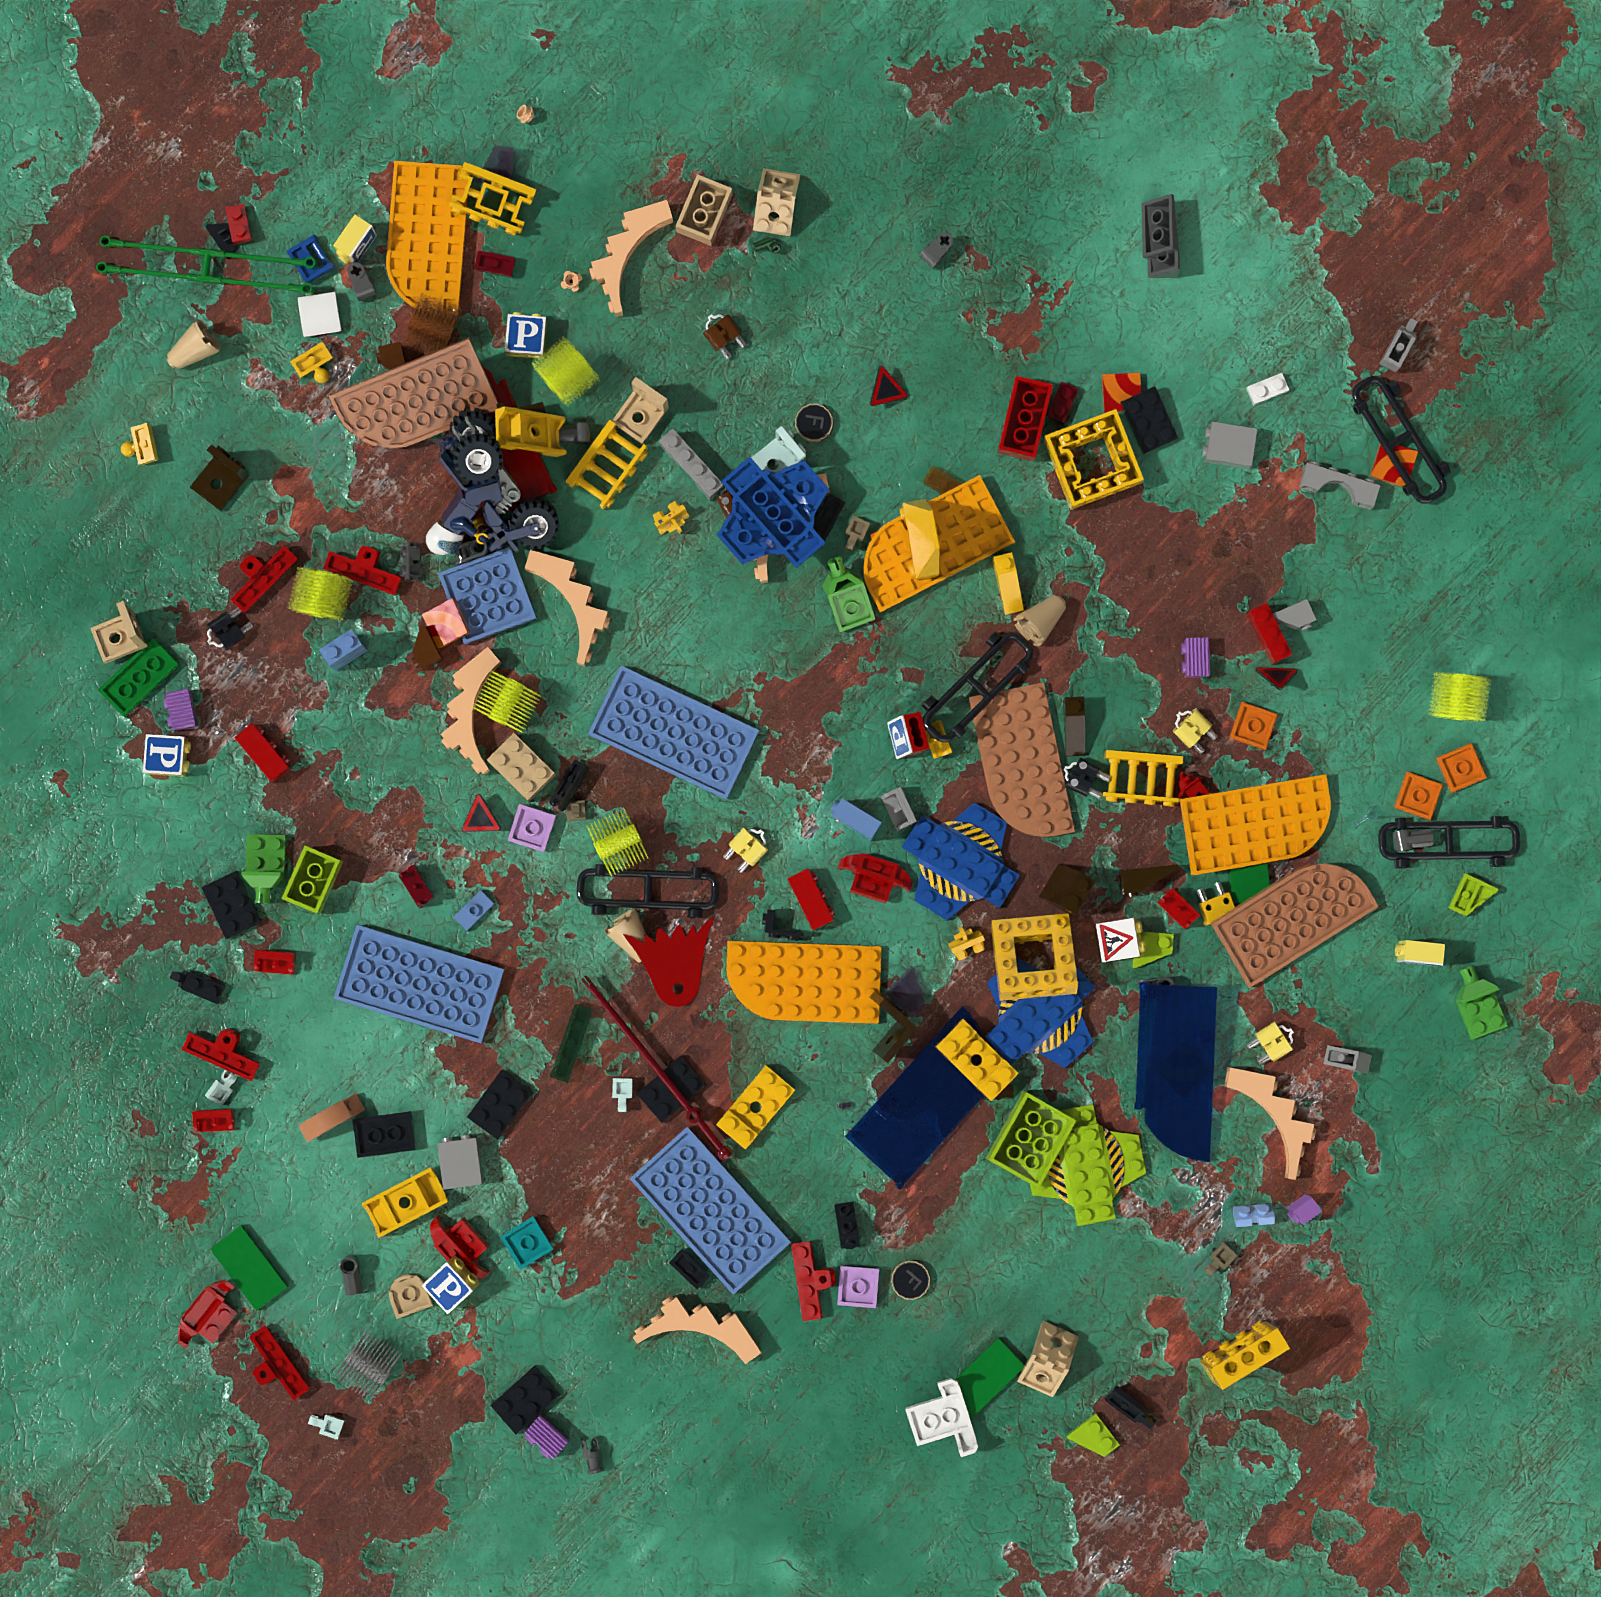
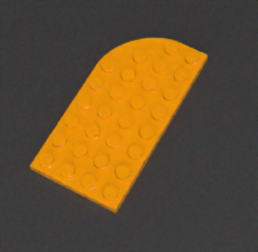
(425, 234)
(966, 530)
(1255, 823)
(806, 980)

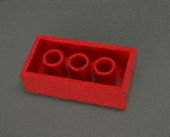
(1024, 418)

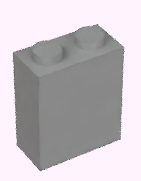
(1229, 445)
(460, 1162)

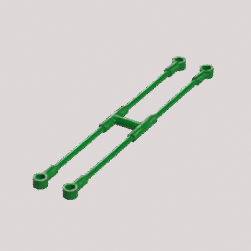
(204, 276)

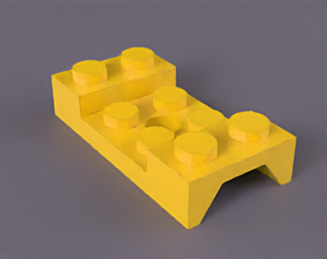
(515, 426)
(991, 1074)
(744, 1124)
(424, 1195)

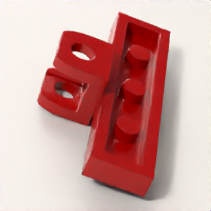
(363, 570)
(262, 577)
(222, 1053)
(810, 1280)
(276, 1364)

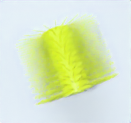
(558, 375)
(320, 594)
(1460, 698)
(507, 701)
(617, 841)

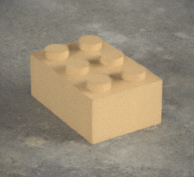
(704, 210)
(521, 767)

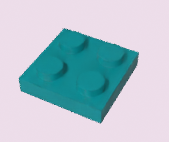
(526, 1242)

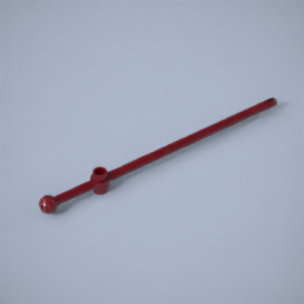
(724, 1152)

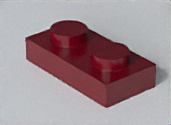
(495, 264)
(1062, 403)

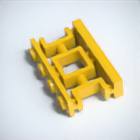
(497, 183)

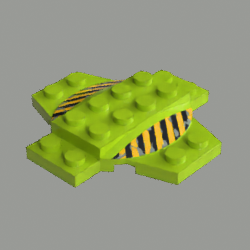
(1092, 1167)

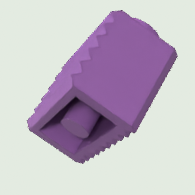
(1196, 657)
(180, 710)
(1303, 1210)
(546, 1436)

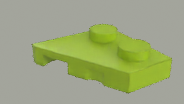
(1470, 895)
(1156, 945)
(1094, 1436)

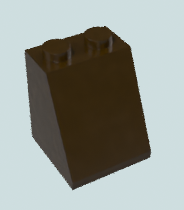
(1067, 889)

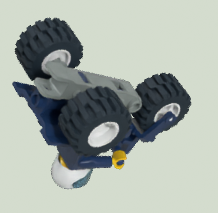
(476, 465)

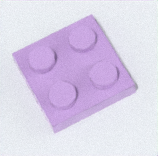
(531, 828)
(858, 1286)

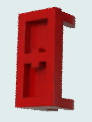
(1178, 908)
(274, 962)
(214, 1120)

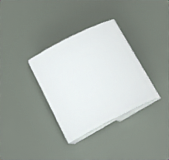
(319, 314)

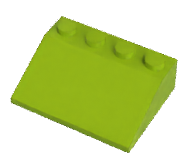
(1031, 1139)

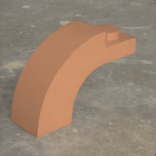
(331, 1117)

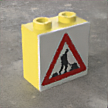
(1120, 939)

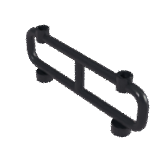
(1391, 390)
(933, 705)
(1402, 860)
(694, 909)

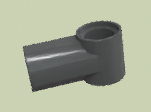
(577, 433)
(1407, 840)
(352, 1277)

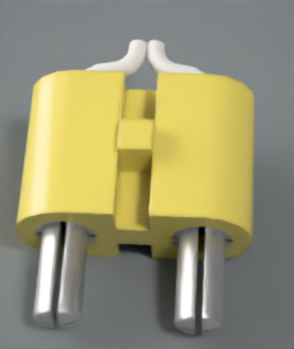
(1193, 728)
(748, 847)
(1273, 1042)

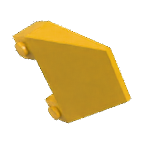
(922, 537)

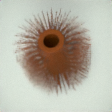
(430, 326)

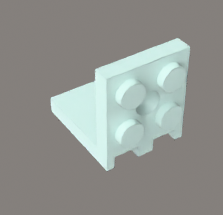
(782, 450)

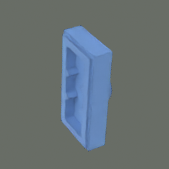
(473, 910)

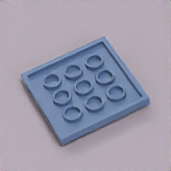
(489, 594)

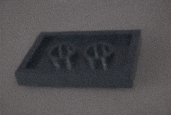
(1149, 420)
(231, 905)
(659, 1097)
(499, 1104)
(384, 1134)
(525, 1400)

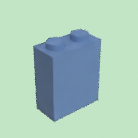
(343, 650)
(855, 819)

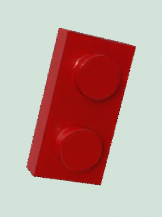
(238, 224)

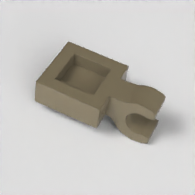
(856, 530)
(1222, 1257)

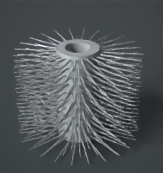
(368, 1365)

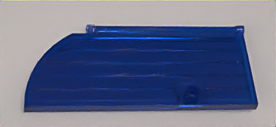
(1177, 1065)
(917, 1109)

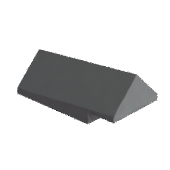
(1160, 237)

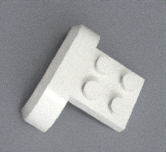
(943, 1418)

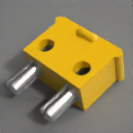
(1216, 905)

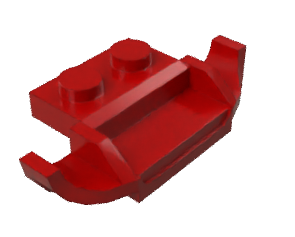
(875, 876)
(460, 1241)
(207, 1314)

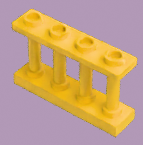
(598, 448)
(1152, 761)

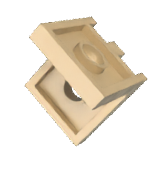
(776, 194)
(643, 401)
(128, 629)
(1048, 1359)

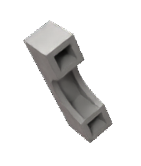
(691, 464)
(1362, 492)

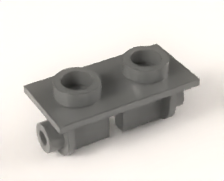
(408, 555)

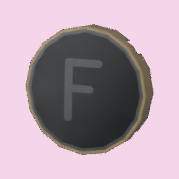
(813, 422)
(910, 1280)

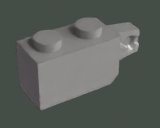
(1399, 346)

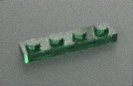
(571, 1043)

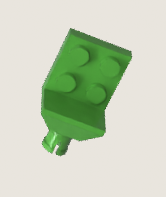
(847, 596)
(265, 864)
(1479, 1005)

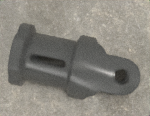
(592, 1457)

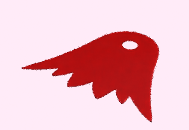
(673, 961)

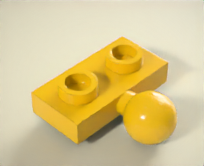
(312, 360)
(143, 444)

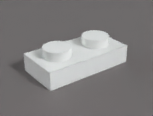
(1267, 389)

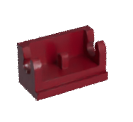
(416, 886)

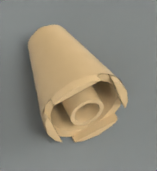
(193, 346)
(1040, 619)
(628, 924)

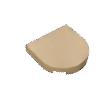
(408, 1295)

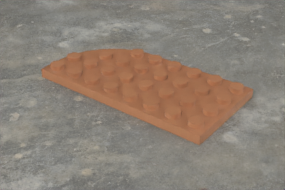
(416, 397)
(1023, 761)
(1291, 918)

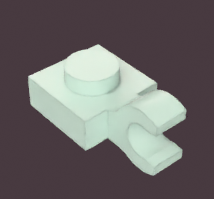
(221, 1089)
(622, 1089)
(330, 1425)

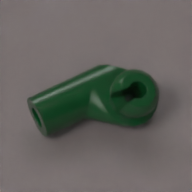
(769, 244)

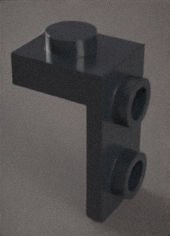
(768, 921)
(847, 1225)

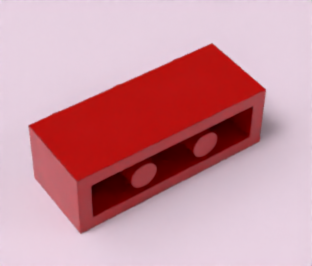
(1269, 634)
(263, 752)
(811, 899)

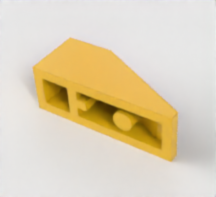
(1008, 583)

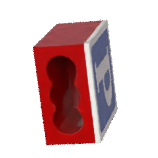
(908, 735)

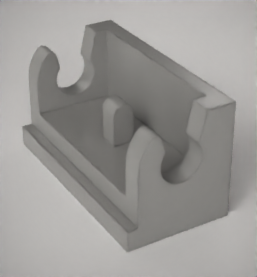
(898, 809)

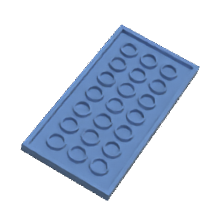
(673, 732)
(419, 984)
(710, 1210)

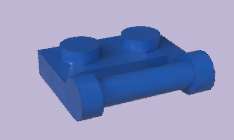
(300, 251)

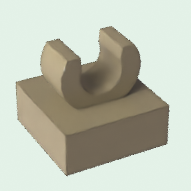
(576, 811)

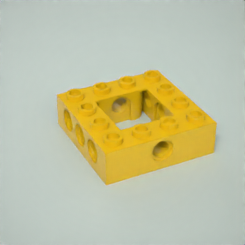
(1112, 431)
(1037, 983)
(1250, 1356)

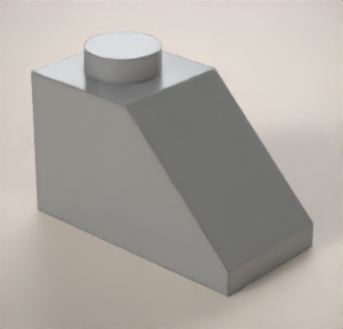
(1296, 616)
(1347, 1059)

